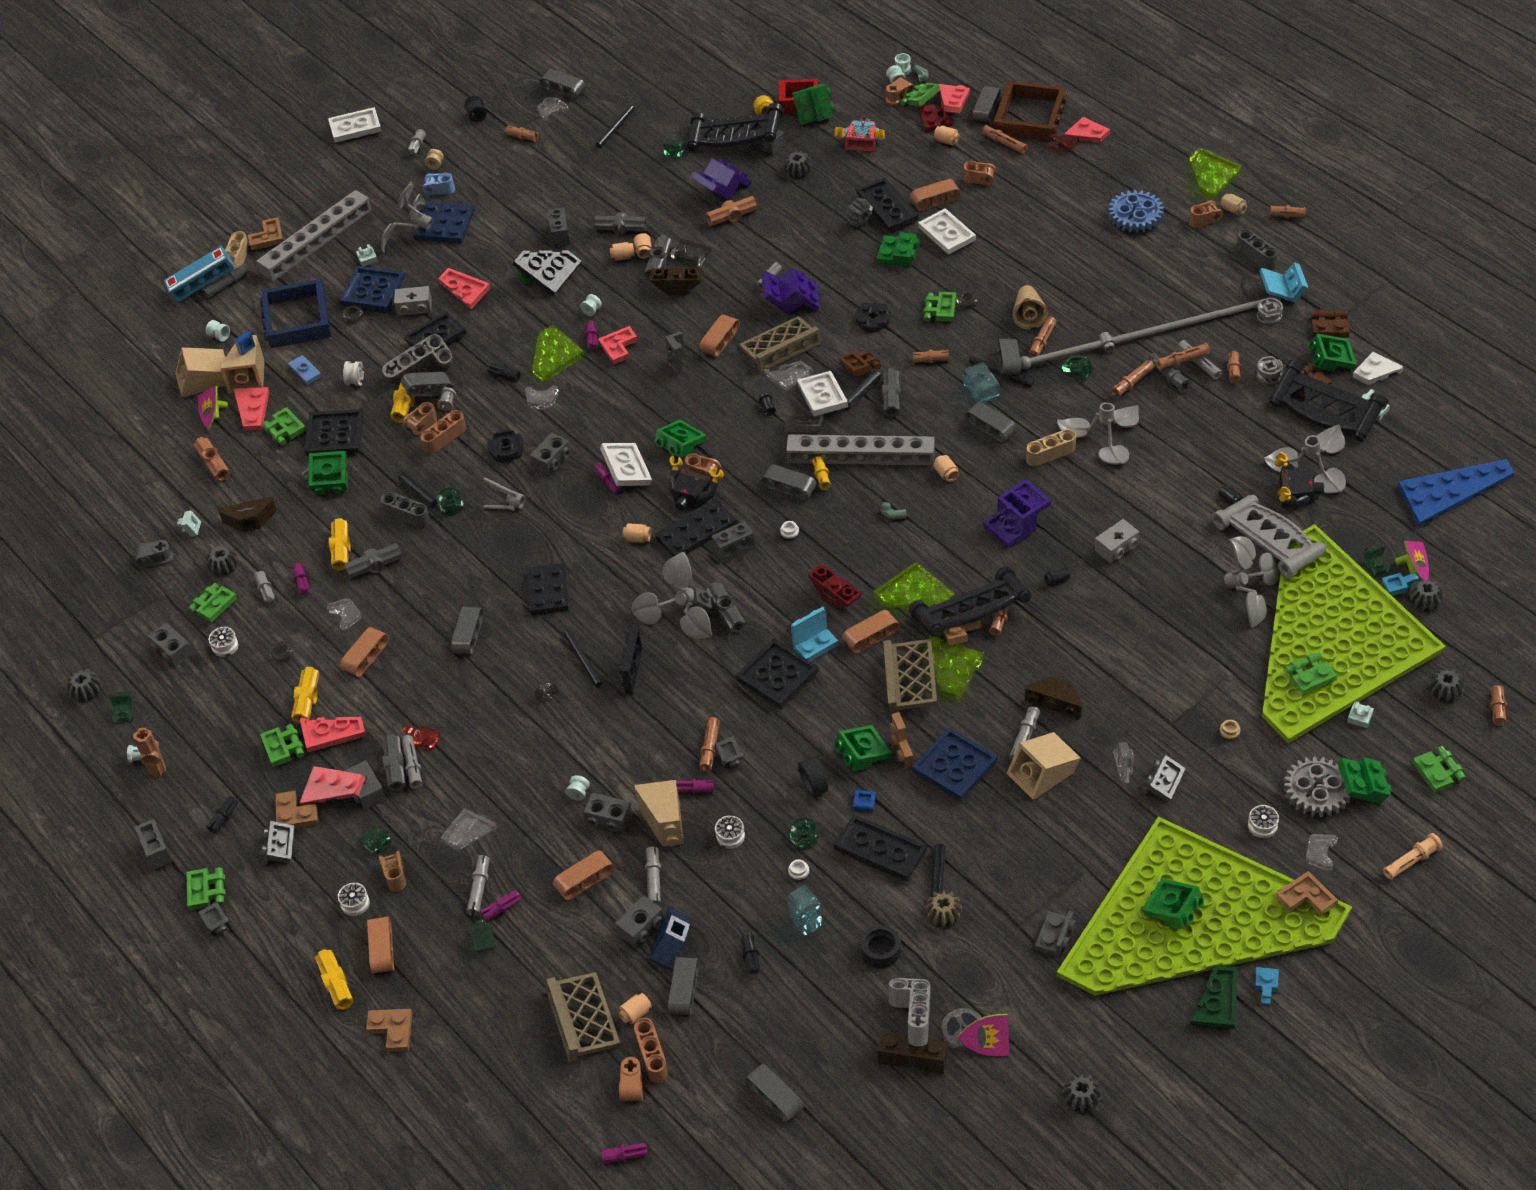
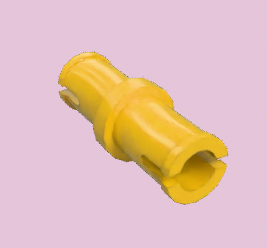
(821, 473)

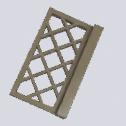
(783, 349)
(893, 680)
(565, 1023)

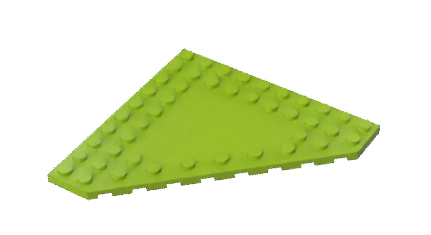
(1350, 621)
(1234, 926)

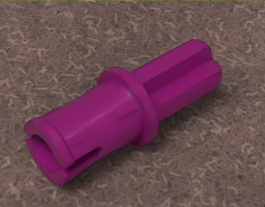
(591, 334)
(606, 477)
(300, 578)
(696, 786)
(500, 905)
(624, 1152)

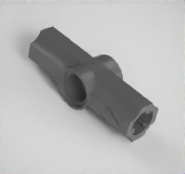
(620, 223)
(658, 254)
(891, 392)
(373, 560)
(726, 608)
(394, 763)

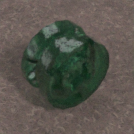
(450, 499)
(798, 838)

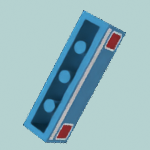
(199, 274)

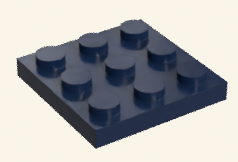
(448, 223)
(371, 288)
(954, 763)

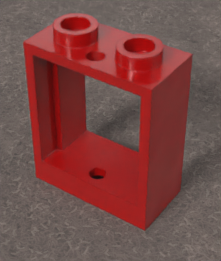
(790, 86)

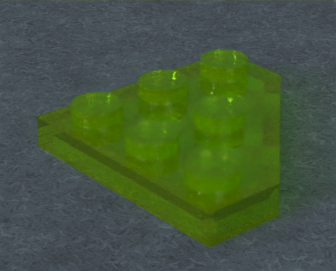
(1212, 171)
(554, 353)
(912, 585)
(953, 666)

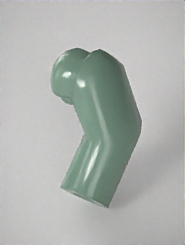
(923, 73)
(892, 514)

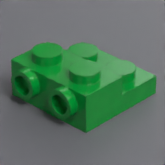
(813, 104)
(898, 250)
(1332, 352)
(679, 438)
(328, 472)
(861, 747)
(1364, 779)
(1174, 903)

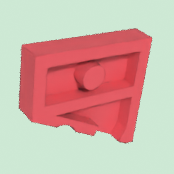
(1088, 131)

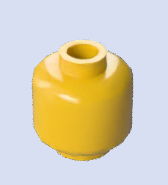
(761, 104)

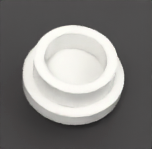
(789, 529)
(798, 869)

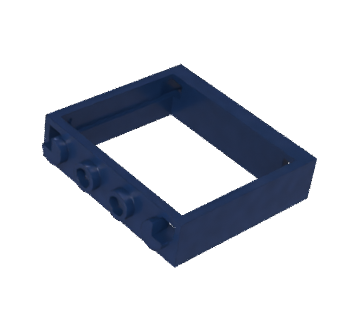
(300, 333)

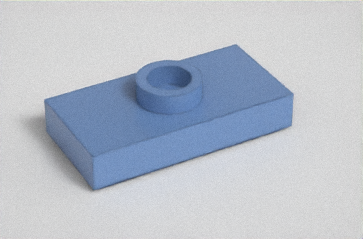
(304, 370)

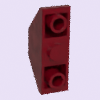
(833, 588)

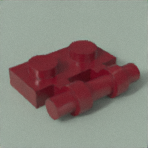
(930, 117)

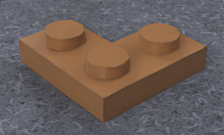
(270, 236)
(958, 634)
(899, 740)
(290, 813)
(1306, 889)
(393, 1022)

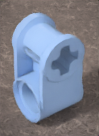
(439, 183)

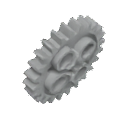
(1305, 787)

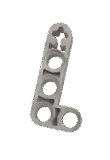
(415, 361)
(915, 996)

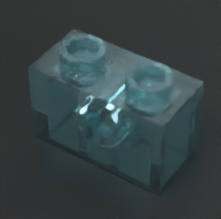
(981, 383)
(804, 910)

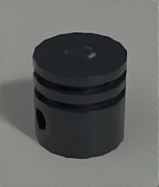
(475, 108)

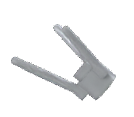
(514, 498)

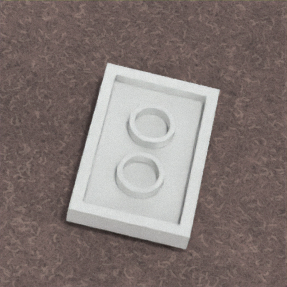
(354, 124)
(947, 231)
(822, 393)
(625, 464)

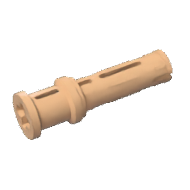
(1419, 852)

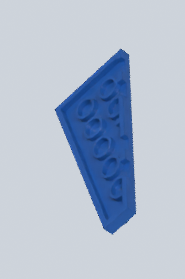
(1446, 490)

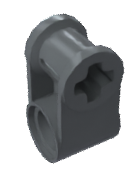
(151, 554)

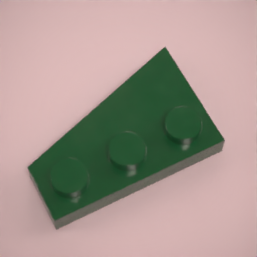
(1218, 1001)

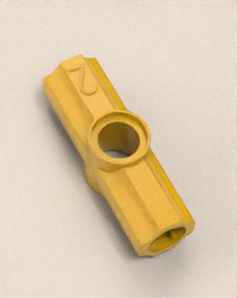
(401, 405)
(339, 544)
(305, 694)
(334, 979)

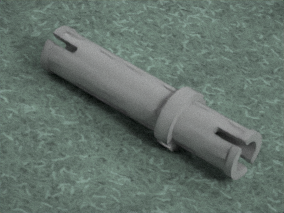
(1202, 362)
(1027, 727)
(412, 767)
(652, 869)
(479, 878)

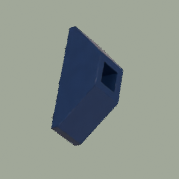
(670, 937)

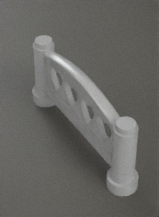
(1291, 559)

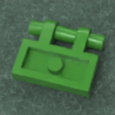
(920, 94)
(945, 306)
(289, 425)
(218, 601)
(1313, 678)
(277, 749)
(1433, 771)
(199, 890)

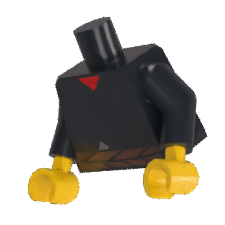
(1295, 484)
(692, 487)

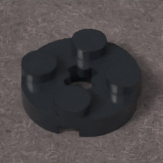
(878, 311)
(503, 453)

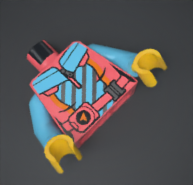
(860, 135)

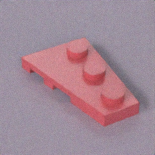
(953, 97)
(464, 287)
(252, 406)
(326, 733)
(331, 784)

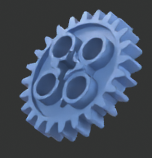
(1136, 211)

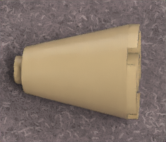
(1029, 309)

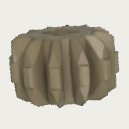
(943, 908)

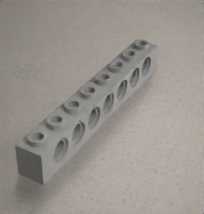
(314, 235)
(861, 449)

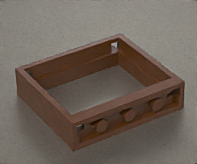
(1026, 129)

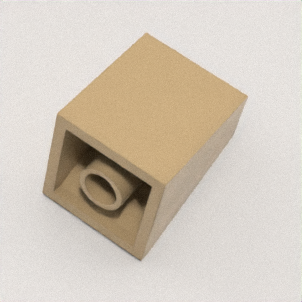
(245, 369)
(199, 370)
(1042, 764)
(661, 810)

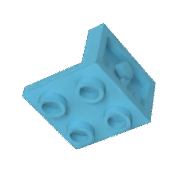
(1287, 286)
(811, 635)

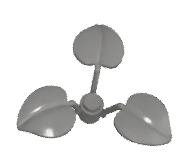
(419, 218)
(1123, 417)
(1331, 442)
(1244, 554)
(676, 572)

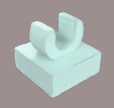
(366, 256)
(189, 523)
(1360, 715)

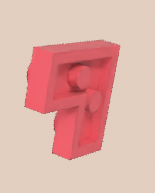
(615, 343)

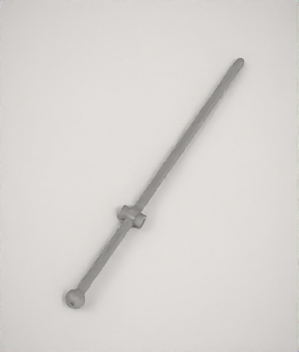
(1107, 341)

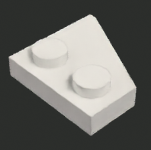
(1376, 368)

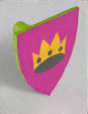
(209, 406)
(1416, 559)
(988, 1035)

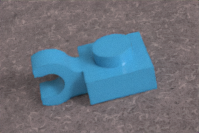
(1398, 584)
(1267, 982)

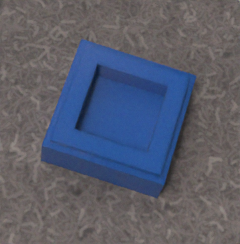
(244, 342)
(864, 801)

